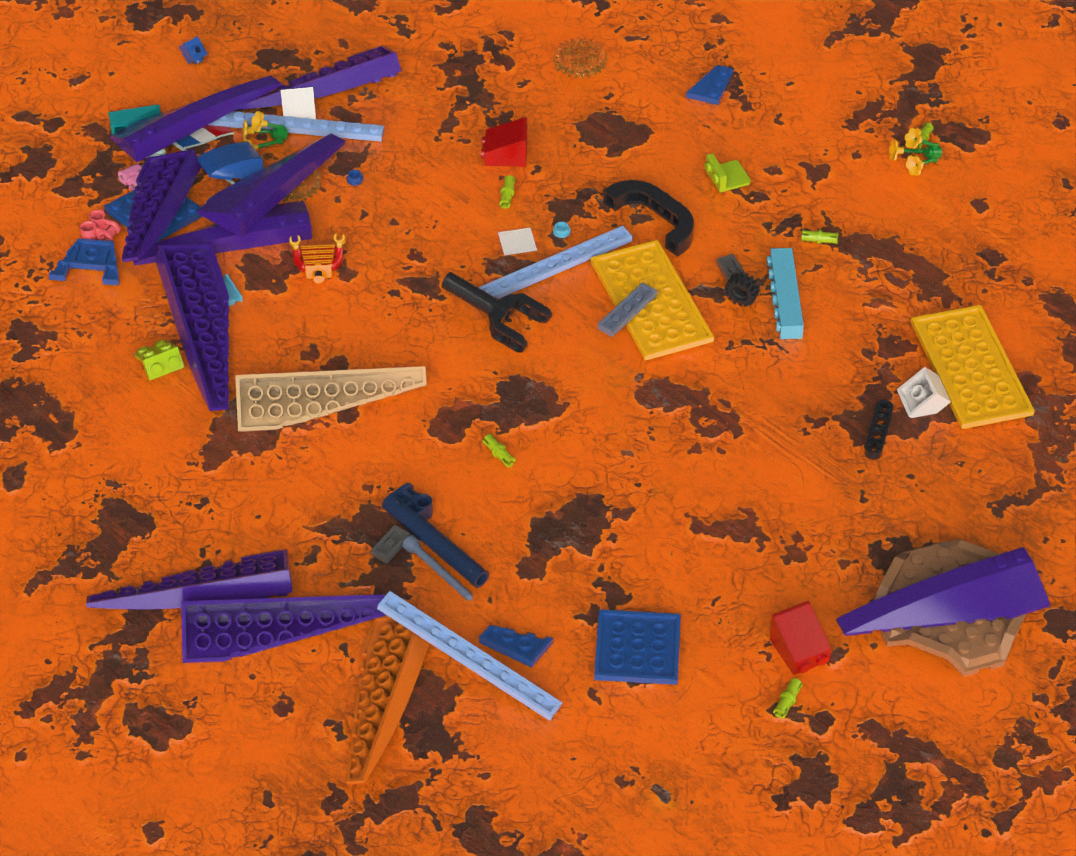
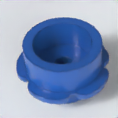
(354, 177)

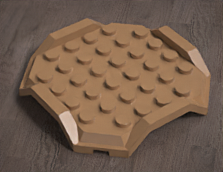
(964, 644)

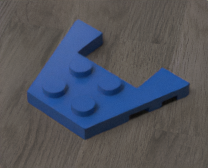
(89, 255)

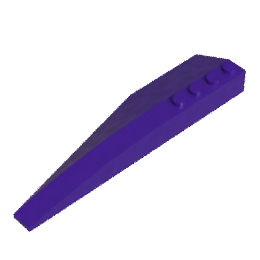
(200, 315)

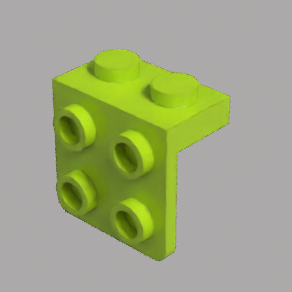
(726, 175)
(159, 359)

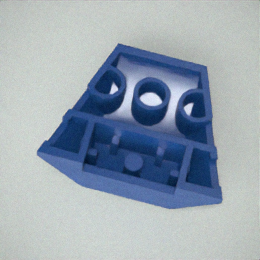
(231, 161)

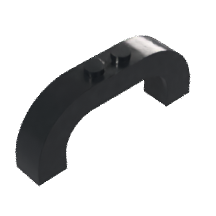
(660, 202)

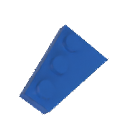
(711, 86)
(519, 647)

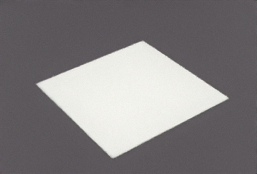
(298, 103)
(517, 241)

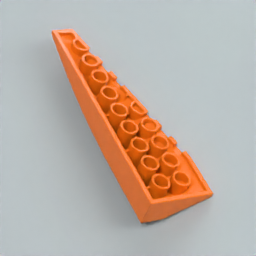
(386, 683)

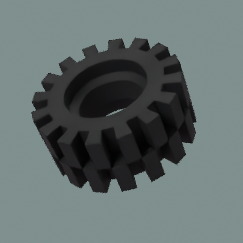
(739, 296)

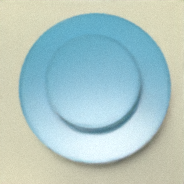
(561, 230)

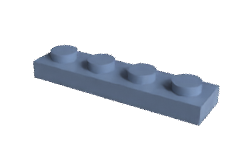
(627, 309)

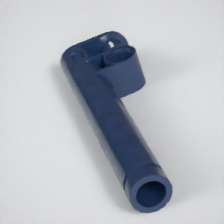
(413, 512)

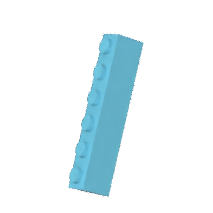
(785, 294)

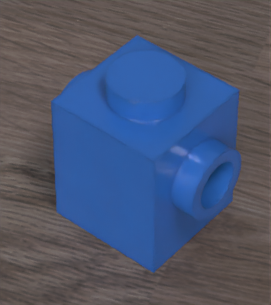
(193, 51)

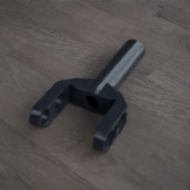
(498, 309)

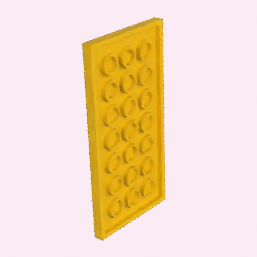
(671, 318)
(972, 366)

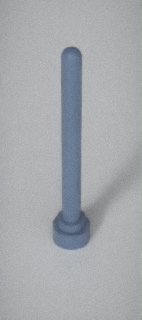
(412, 545)

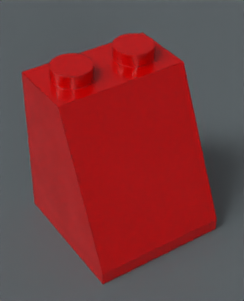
(506, 144)
(799, 638)

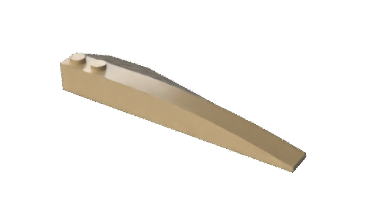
(297, 397)

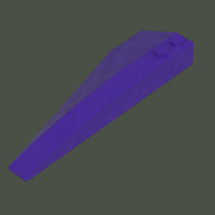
(271, 229)

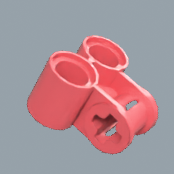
(99, 227)

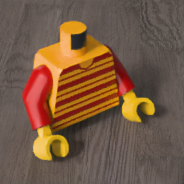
(318, 260)

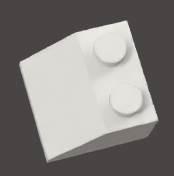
(923, 394)

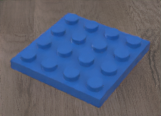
(121, 208)
(637, 647)

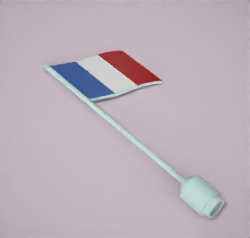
(203, 136)

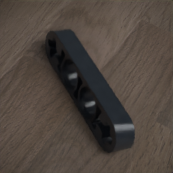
(878, 429)

